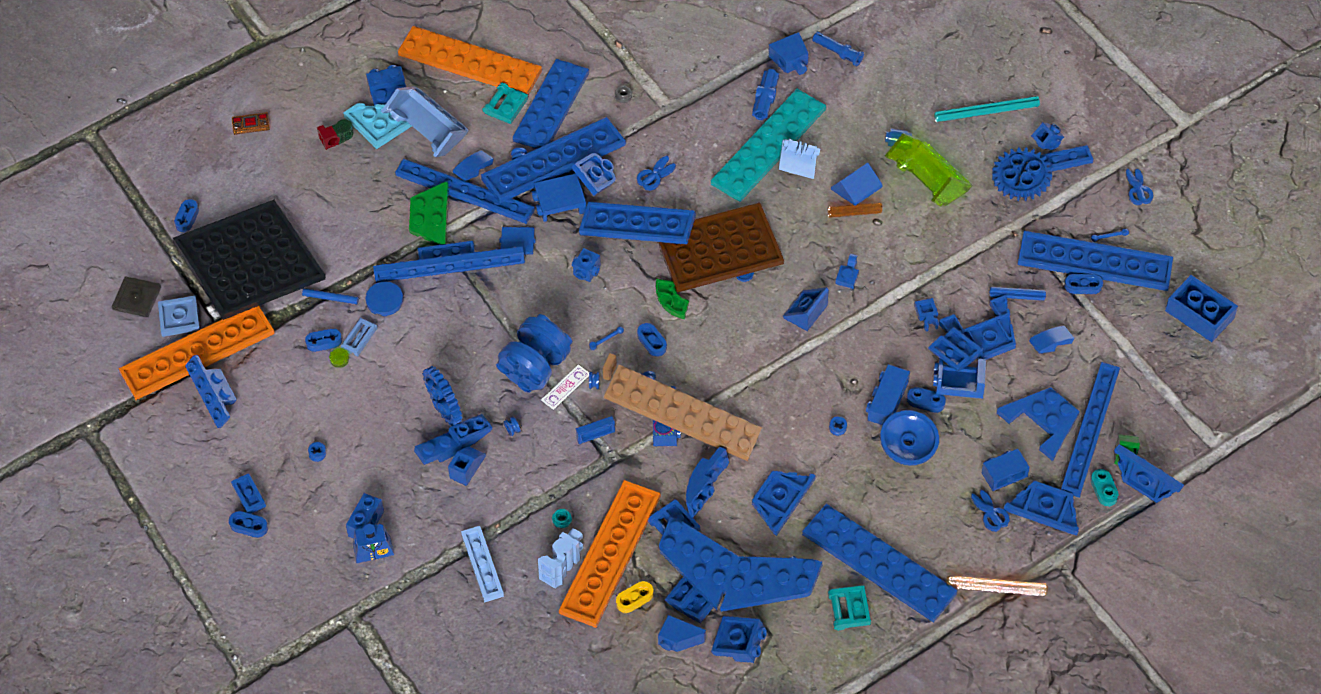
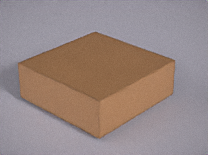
(609, 366)

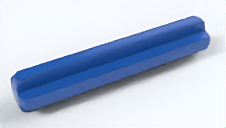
(1018, 293)

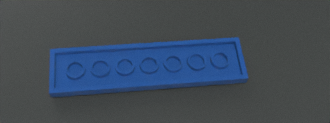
(552, 159)
(1106, 261)
(880, 563)

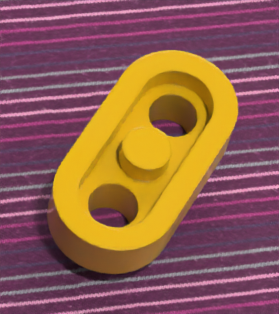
(633, 597)

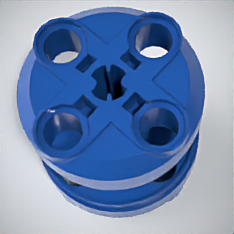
(539, 346)

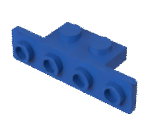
(212, 389)

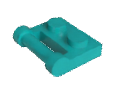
(510, 106)
(856, 607)

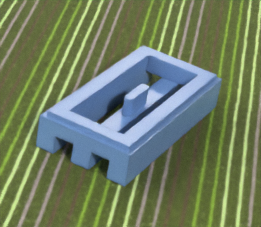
(357, 350)

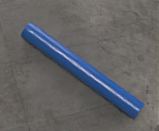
(330, 296)

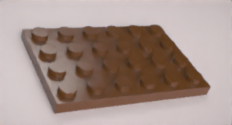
(723, 248)

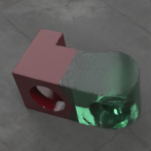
(335, 134)

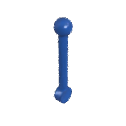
(1124, 232)
(593, 345)

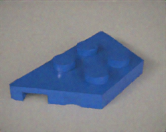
(1145, 477)
(780, 497)
(1046, 506)

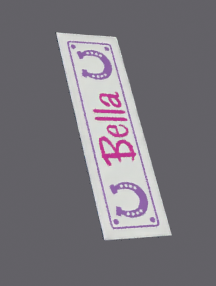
(565, 387)

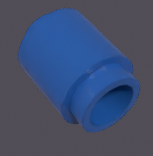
(893, 136)

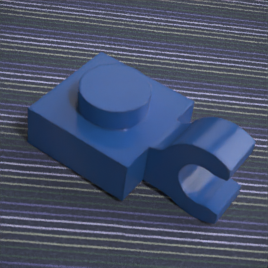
(848, 274)

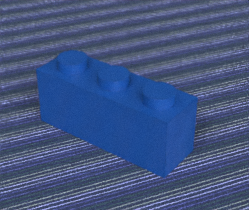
(888, 394)

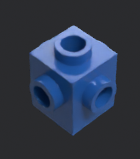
(1048, 136)
(586, 265)

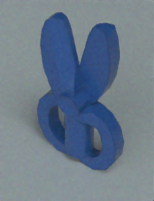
(658, 172)
(1138, 188)
(990, 512)

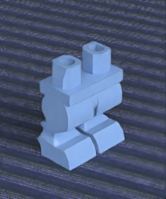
(565, 553)

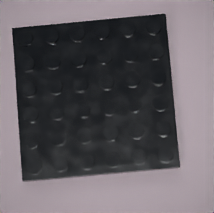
(248, 259)

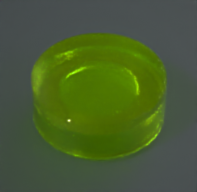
(339, 357)

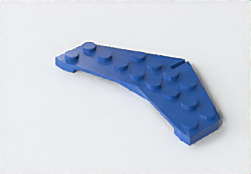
(742, 579)

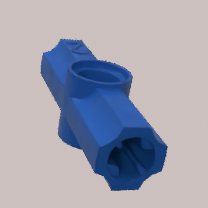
(765, 94)

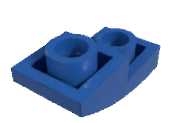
(471, 165)
(1051, 338)

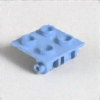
(798, 158)

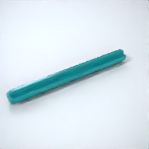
(988, 108)

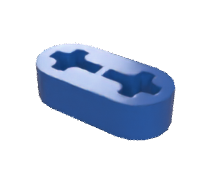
(189, 216)
(323, 340)

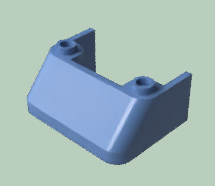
(427, 117)

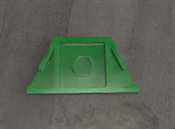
(430, 214)

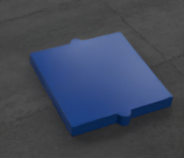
(517, 238)

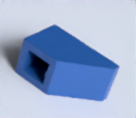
(465, 465)

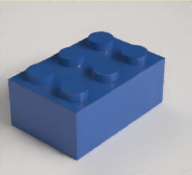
(1201, 308)

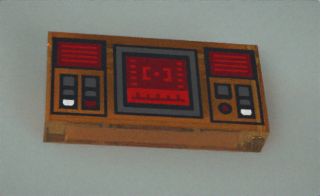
(250, 123)

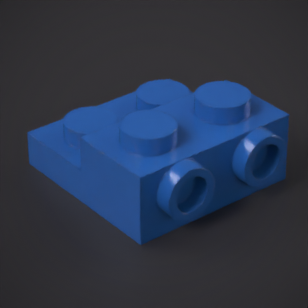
(384, 83)
(739, 638)

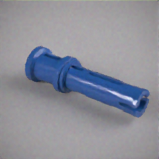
(843, 51)

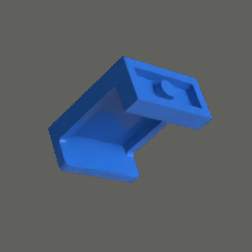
(558, 196)
(964, 383)

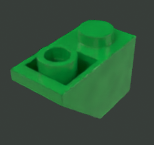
(1129, 442)

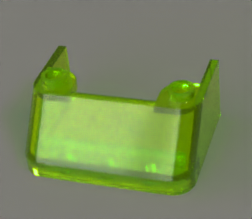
(930, 168)

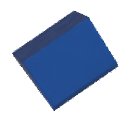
(858, 185)
(807, 307)

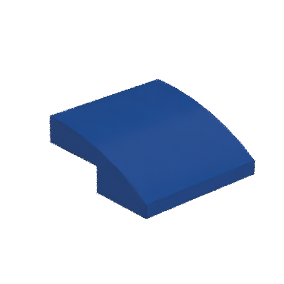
(956, 349)
(689, 601)

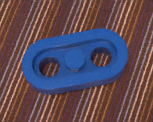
(1083, 284)
(653, 340)
(926, 400)
(249, 524)

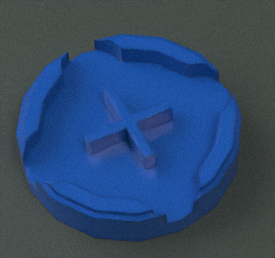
(384, 298)

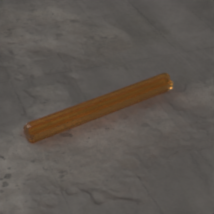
(997, 585)

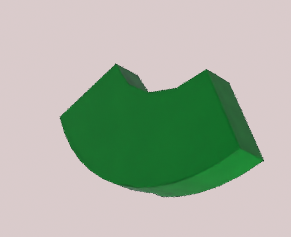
(670, 299)

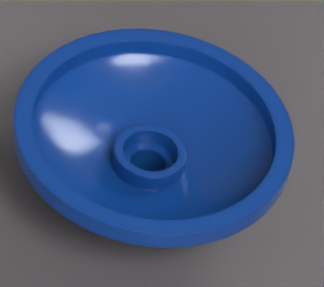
(911, 428)

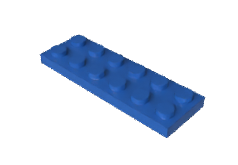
(551, 104)
(637, 223)

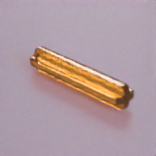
(852, 210)

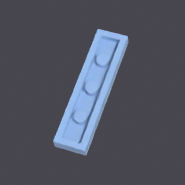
(482, 564)

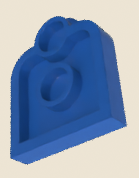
(595, 173)

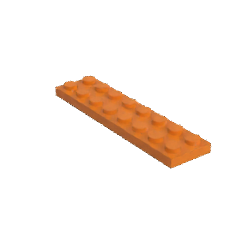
(469, 60)
(209, 343)
(609, 554)

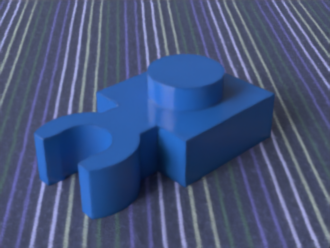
(927, 311)

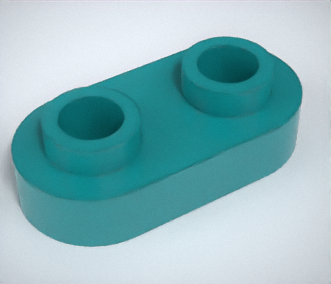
(1105, 485)

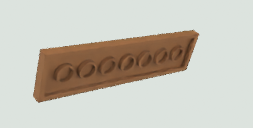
(682, 412)

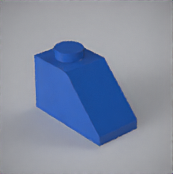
(680, 635)

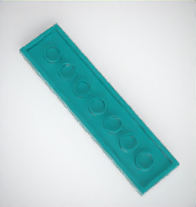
(764, 147)

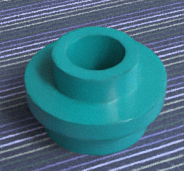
(562, 513)

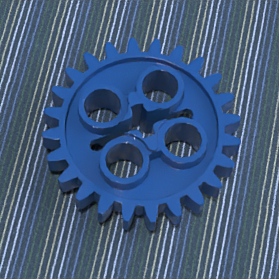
(1036, 179)
(442, 395)

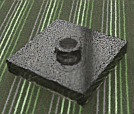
(136, 296)

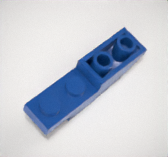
(457, 438)
(700, 484)

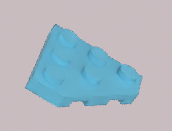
(375, 125)

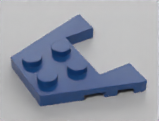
(993, 335)
(1049, 412)

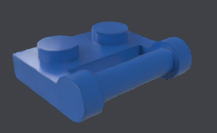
(675, 511)

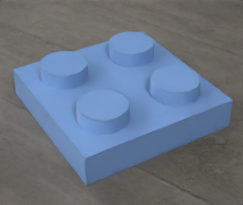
(178, 316)

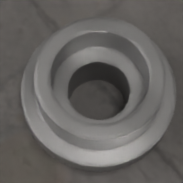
(623, 90)

